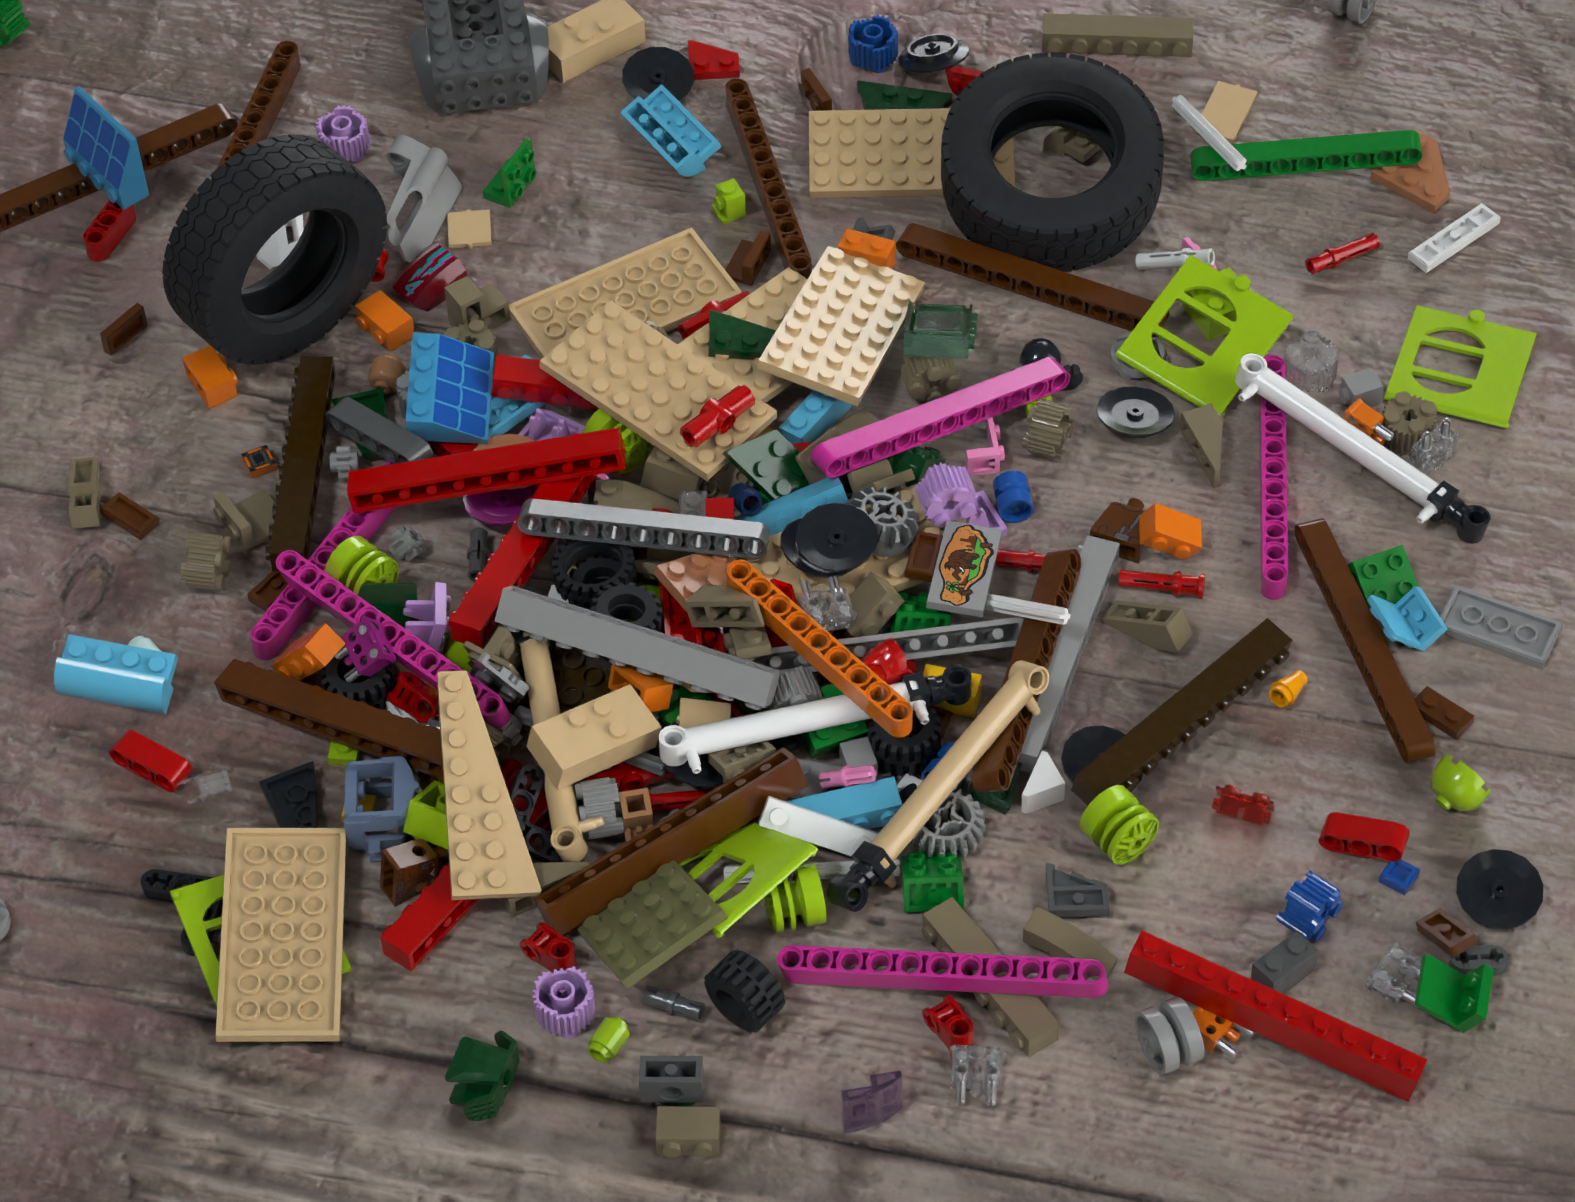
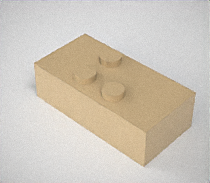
(593, 37)
(593, 736)

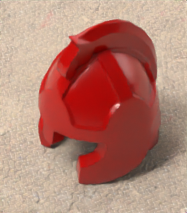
(887, 661)

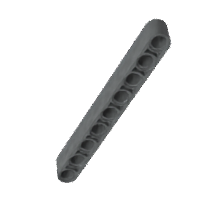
(631, 532)

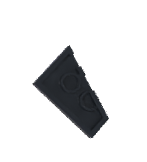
(292, 797)

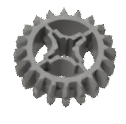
(955, 833)

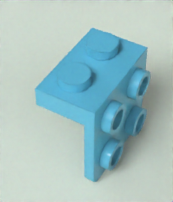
(1410, 619)

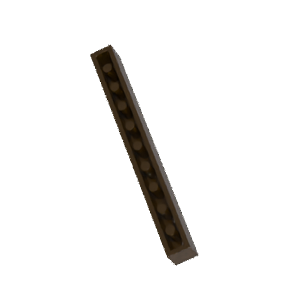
(302, 458)
(1185, 712)

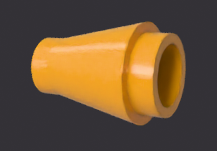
(1286, 690)

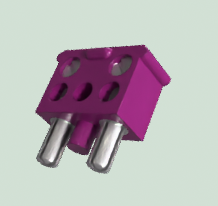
(366, 649)

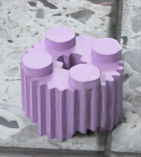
(345, 133)
(946, 494)
(563, 1001)

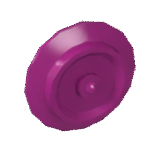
(498, 506)

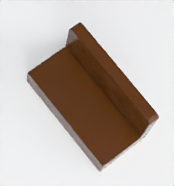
(749, 259)

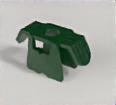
(481, 1074)

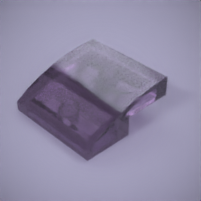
(872, 1104)

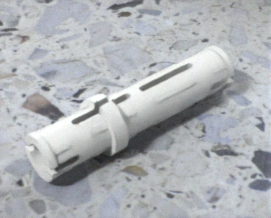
(1172, 259)

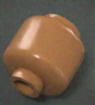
(385, 372)

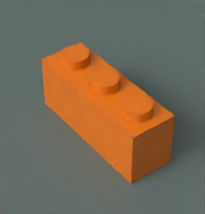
(308, 653)

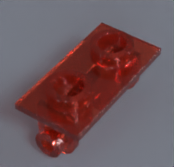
(1232, 800)

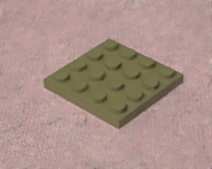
(651, 923)

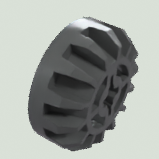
(892, 537)

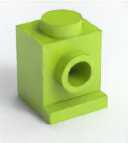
(729, 201)

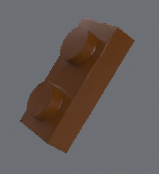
(814, 91)
(267, 590)
(1443, 713)
(1446, 932)

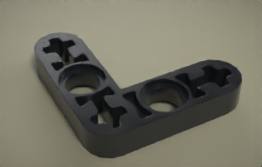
(530, 797)
(172, 881)

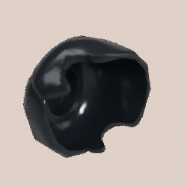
(1037, 350)

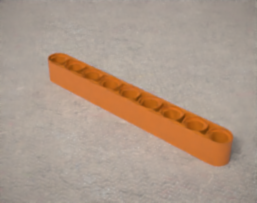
(824, 658)

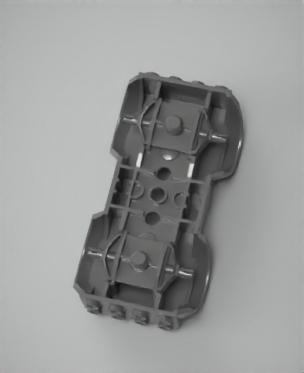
(483, 67)

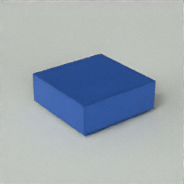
(1399, 876)

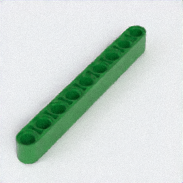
(1311, 155)

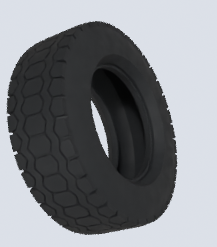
(1064, 95)
(234, 220)

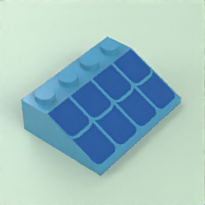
(104, 151)
(449, 390)

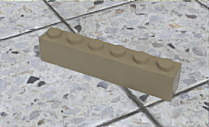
(1117, 35)
(1022, 1016)

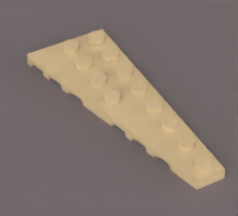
(482, 828)

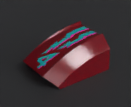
(427, 275)

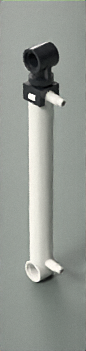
(1437, 499)
(686, 744)

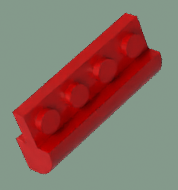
(677, 624)

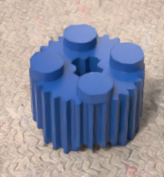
(873, 43)
(1310, 906)

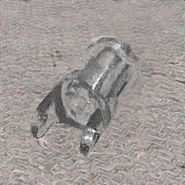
(209, 785)

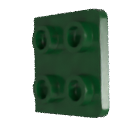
(917, 459)
(390, 599)

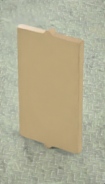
(1228, 109)

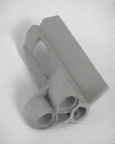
(431, 180)

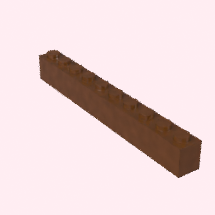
(331, 716)
(674, 838)

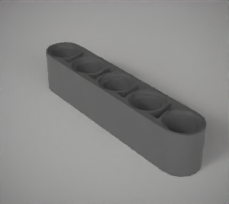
(376, 432)

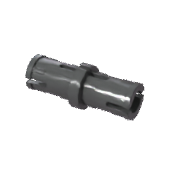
(477, 542)
(673, 1003)

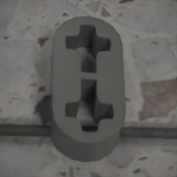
(1479, 955)

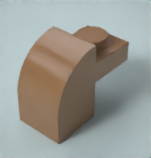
(635, 812)

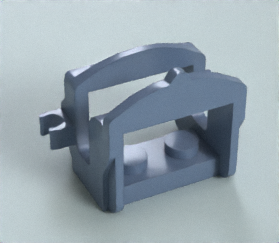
(399, 789)

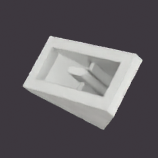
(1044, 786)

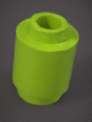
(608, 1039)

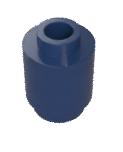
(746, 498)

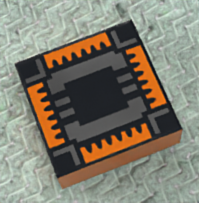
(259, 461)

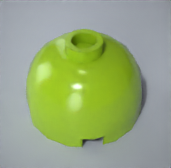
(1457, 786)

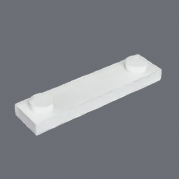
(1454, 238)
(814, 826)

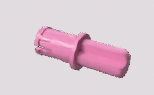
(848, 776)

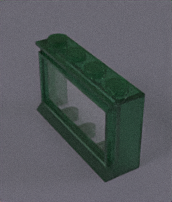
(939, 331)

